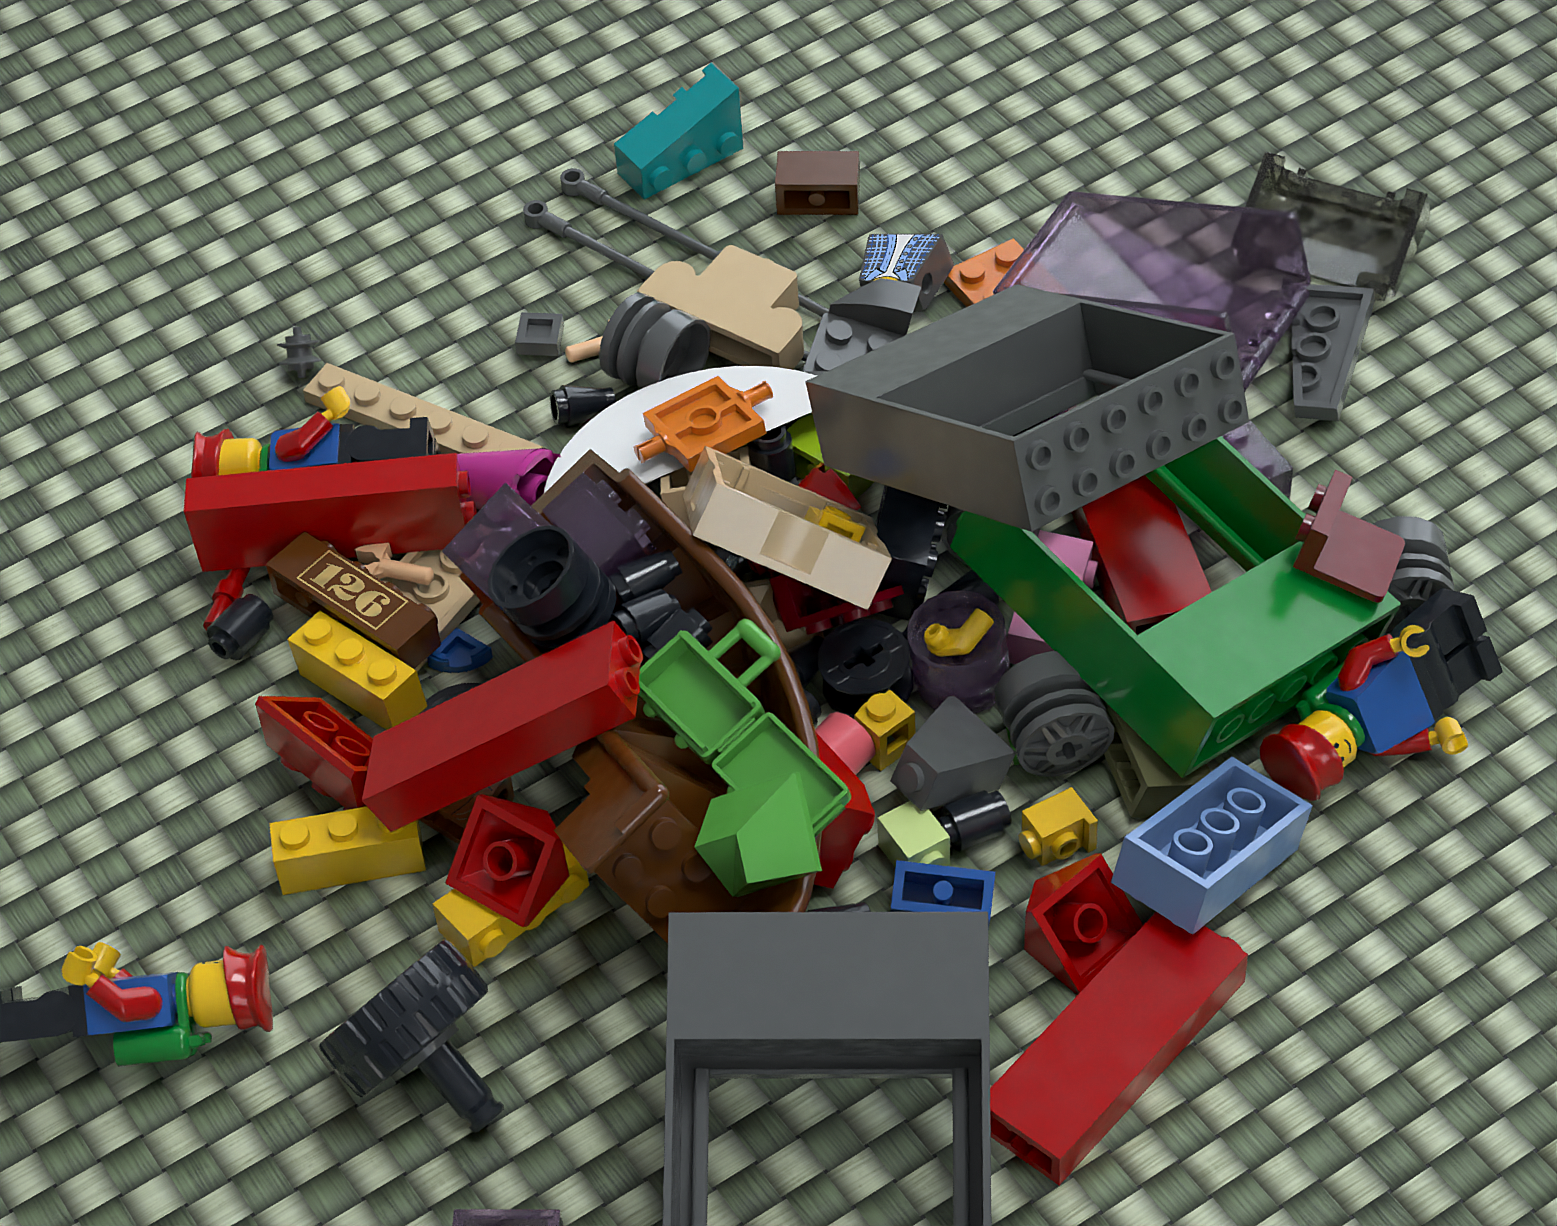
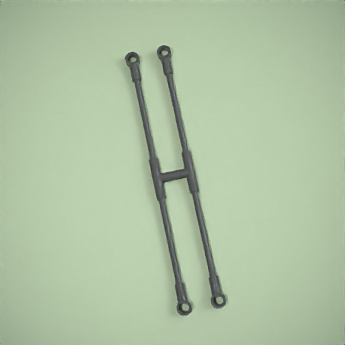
(574, 184)

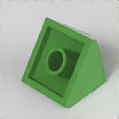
(759, 836)

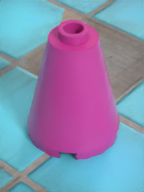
(521, 469)

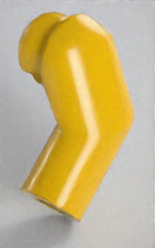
(960, 640)

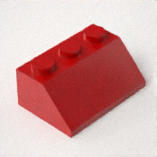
(318, 744)

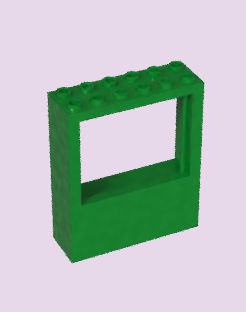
(1220, 662)

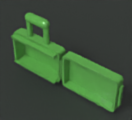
(728, 723)

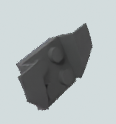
(862, 323)

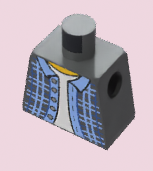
(908, 259)

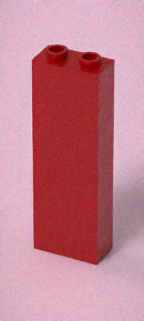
(396, 501)
(1142, 554)
(503, 726)
(1112, 1043)

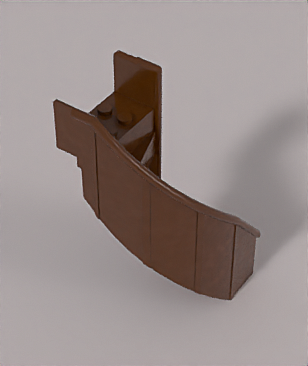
(643, 788)

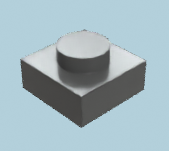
(539, 334)

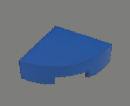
(459, 653)

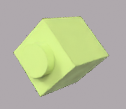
(913, 836)

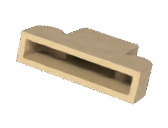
(743, 302)

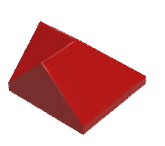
(509, 859)
(1078, 921)

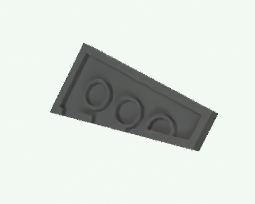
(1326, 348)

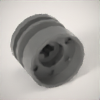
(652, 342)
(1422, 565)
(1052, 716)

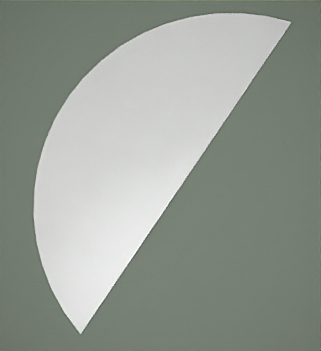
(622, 424)

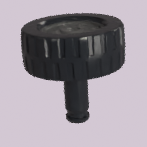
(411, 1027)

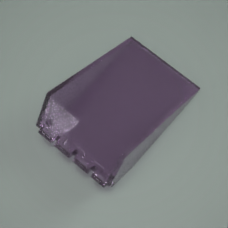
(1175, 261)

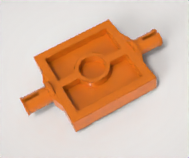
(703, 417)

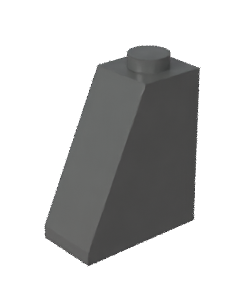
(951, 758)

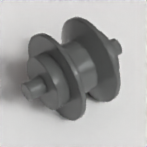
(299, 352)

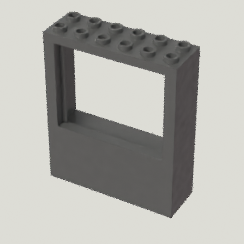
(948, 398)
(826, 1003)

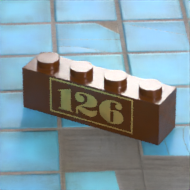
(318, 579)

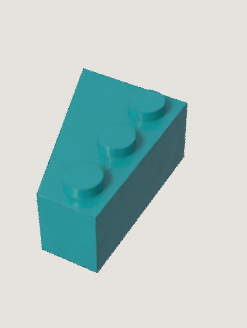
(684, 137)

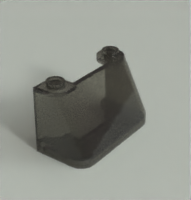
(1346, 232)

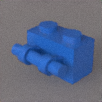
(941, 889)

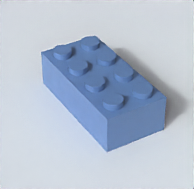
(1211, 844)

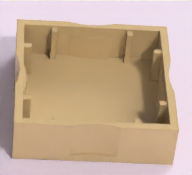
(766, 523)

